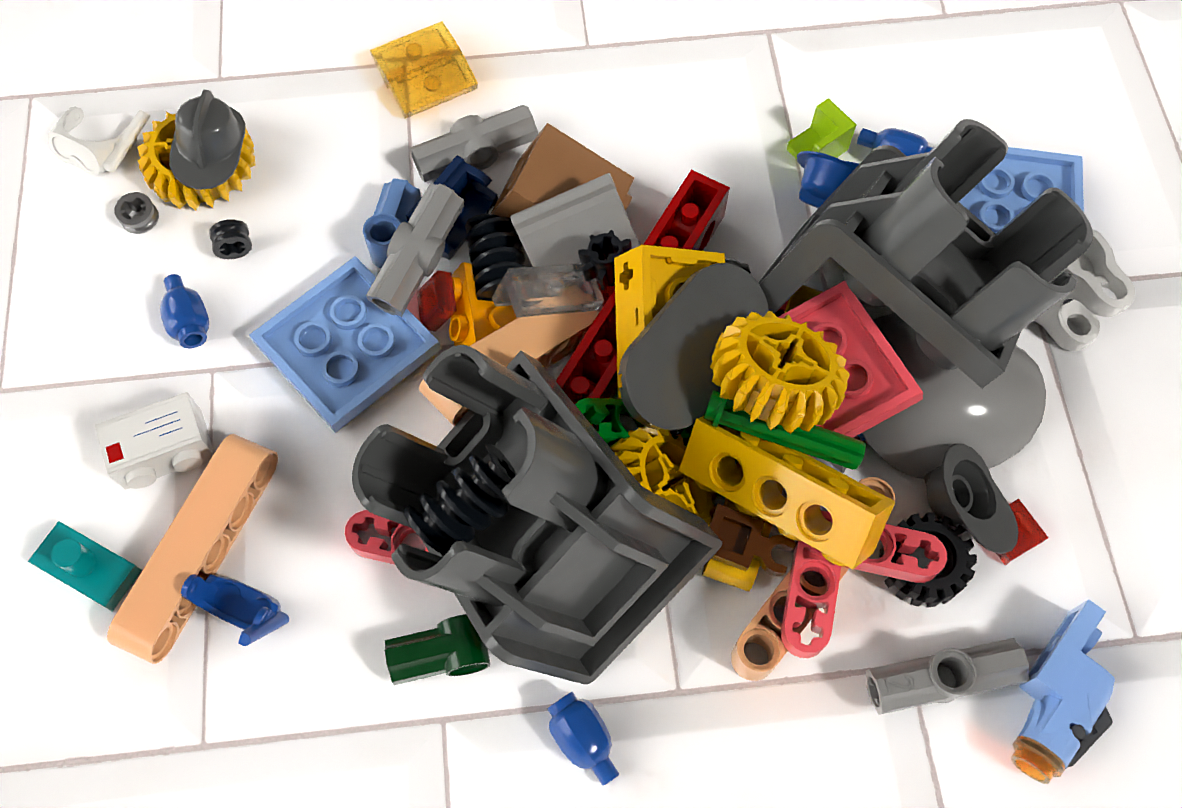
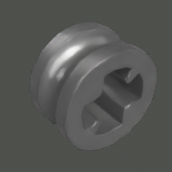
(136, 202)

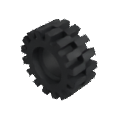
(957, 568)

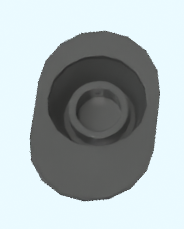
(206, 142)
(971, 498)

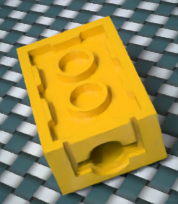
(646, 282)

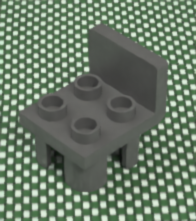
(931, 259)
(582, 544)

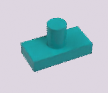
(85, 566)

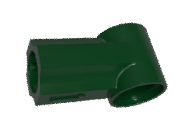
(447, 649)

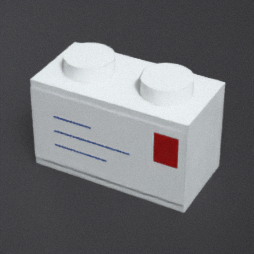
(154, 441)

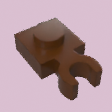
(744, 542)

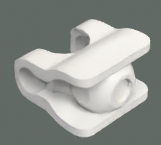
(1093, 271)

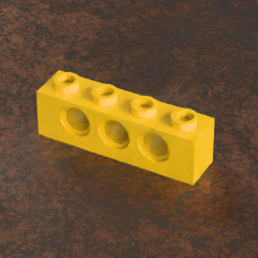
(855, 509)

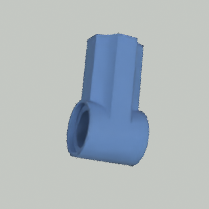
(391, 210)

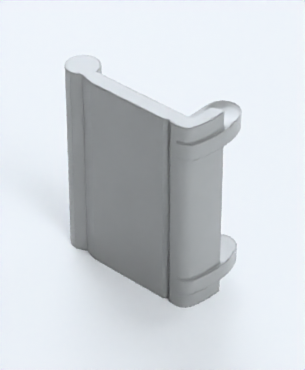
(562, 225)

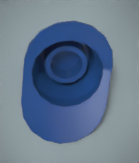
(821, 176)

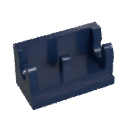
(471, 186)

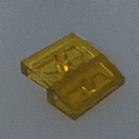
(424, 69)

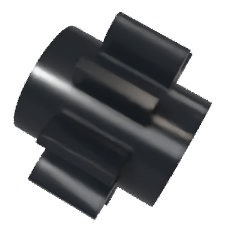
(600, 256)

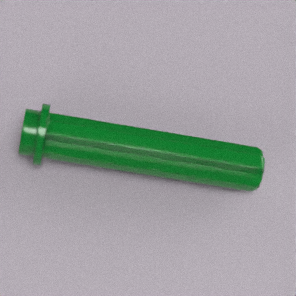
(817, 442)

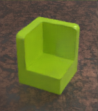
(828, 134)

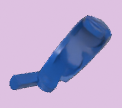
(236, 604)

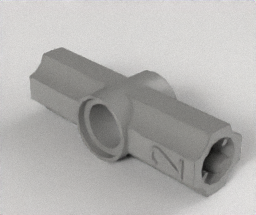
(475, 141)
(415, 249)
(975, 670)

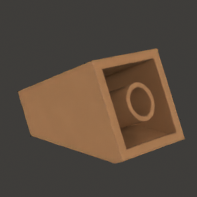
(552, 167)

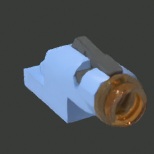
(1068, 698)

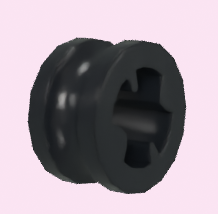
(230, 239)

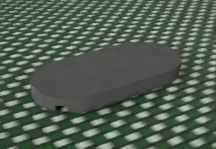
(669, 362)

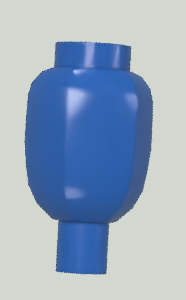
(905, 141)
(183, 313)
(582, 736)

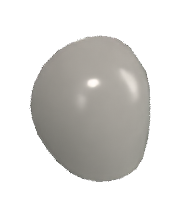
(957, 410)

